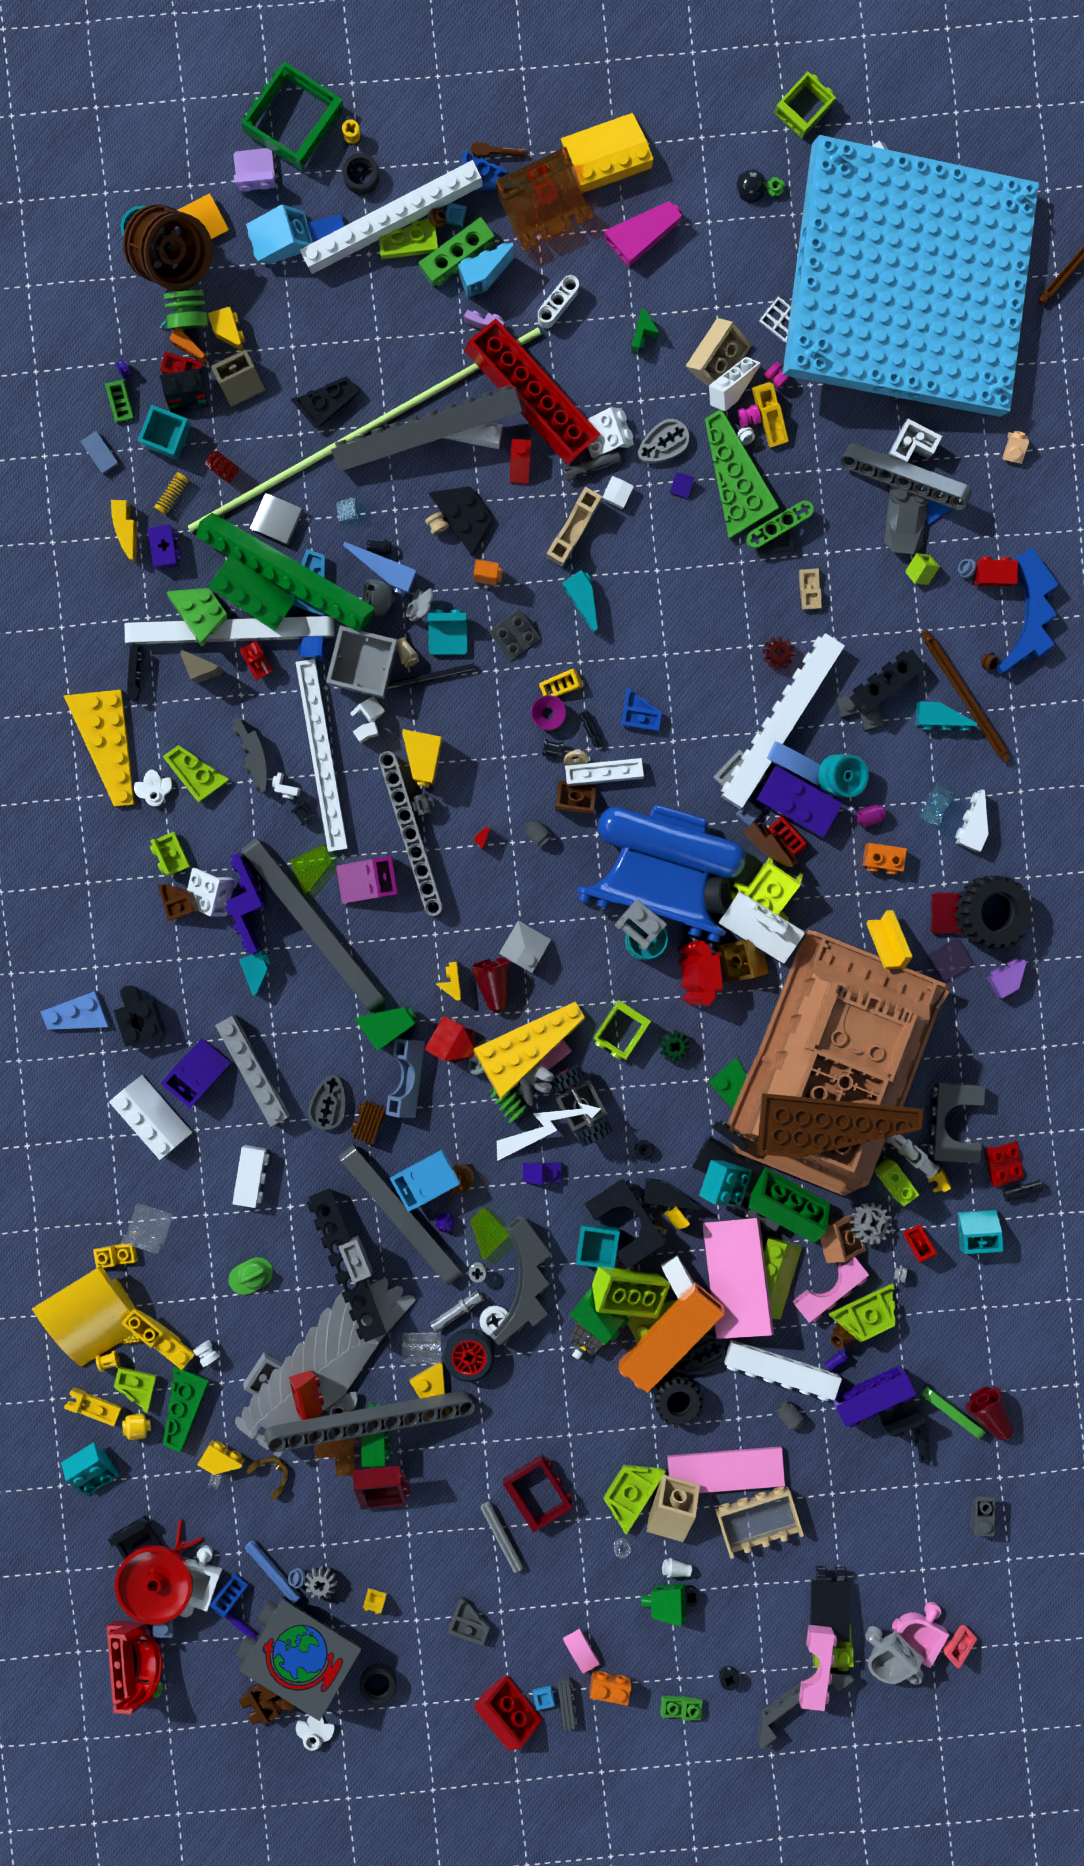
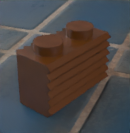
(369, 1122)

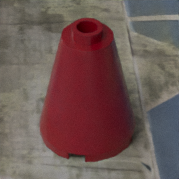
(493, 982)
(991, 1412)

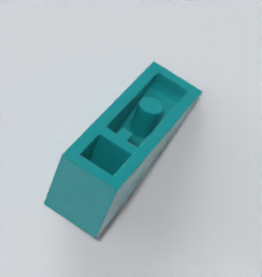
(581, 594)

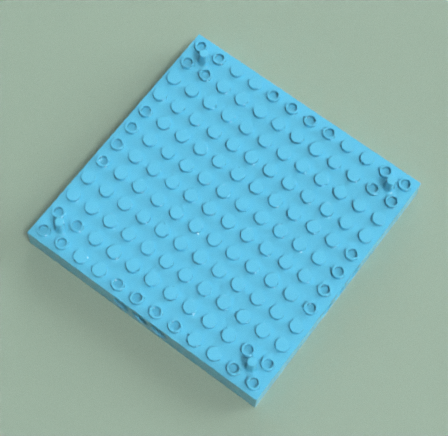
(910, 277)

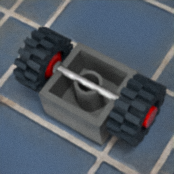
(585, 1095)

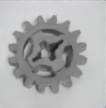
(878, 1223)

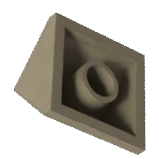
(200, 669)

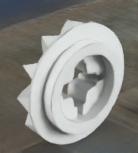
(486, 1317)

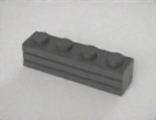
(566, 1703)

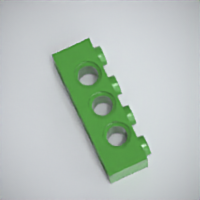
(476, 231)

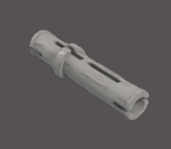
(454, 1313)

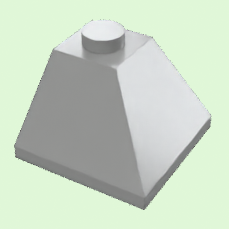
(525, 946)

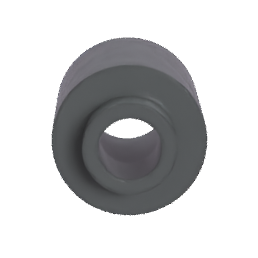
(537, 832)
(789, 1415)

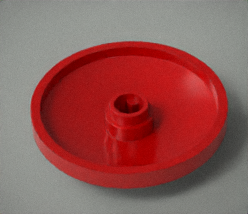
(153, 1585)

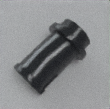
(380, 546)

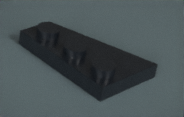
(325, 402)

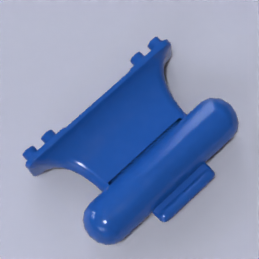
(664, 865)

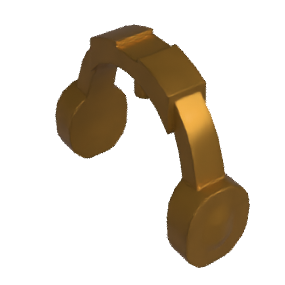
(256, 1464)

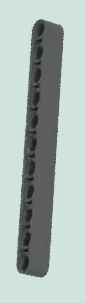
(313, 925)
(368, 1421)

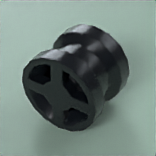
(727, 1673)

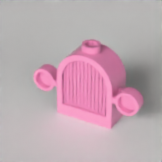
(923, 1632)

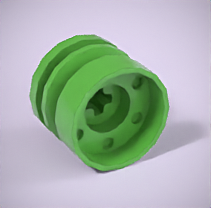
(185, 309)

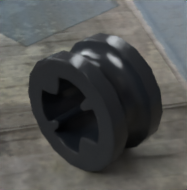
(690, 1589)

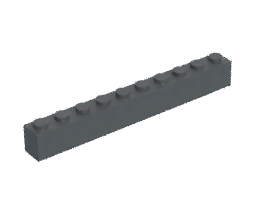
(428, 428)

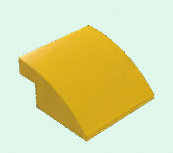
(87, 1316)

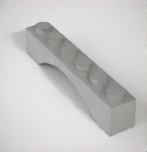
(257, 1081)

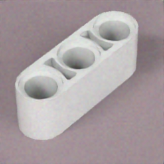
(562, 293)

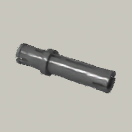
(594, 464)

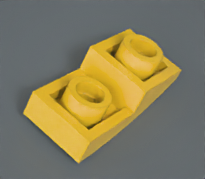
(115, 1255)

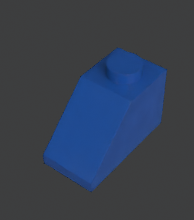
(313, 648)

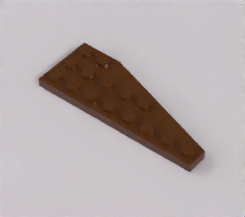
(812, 1126)

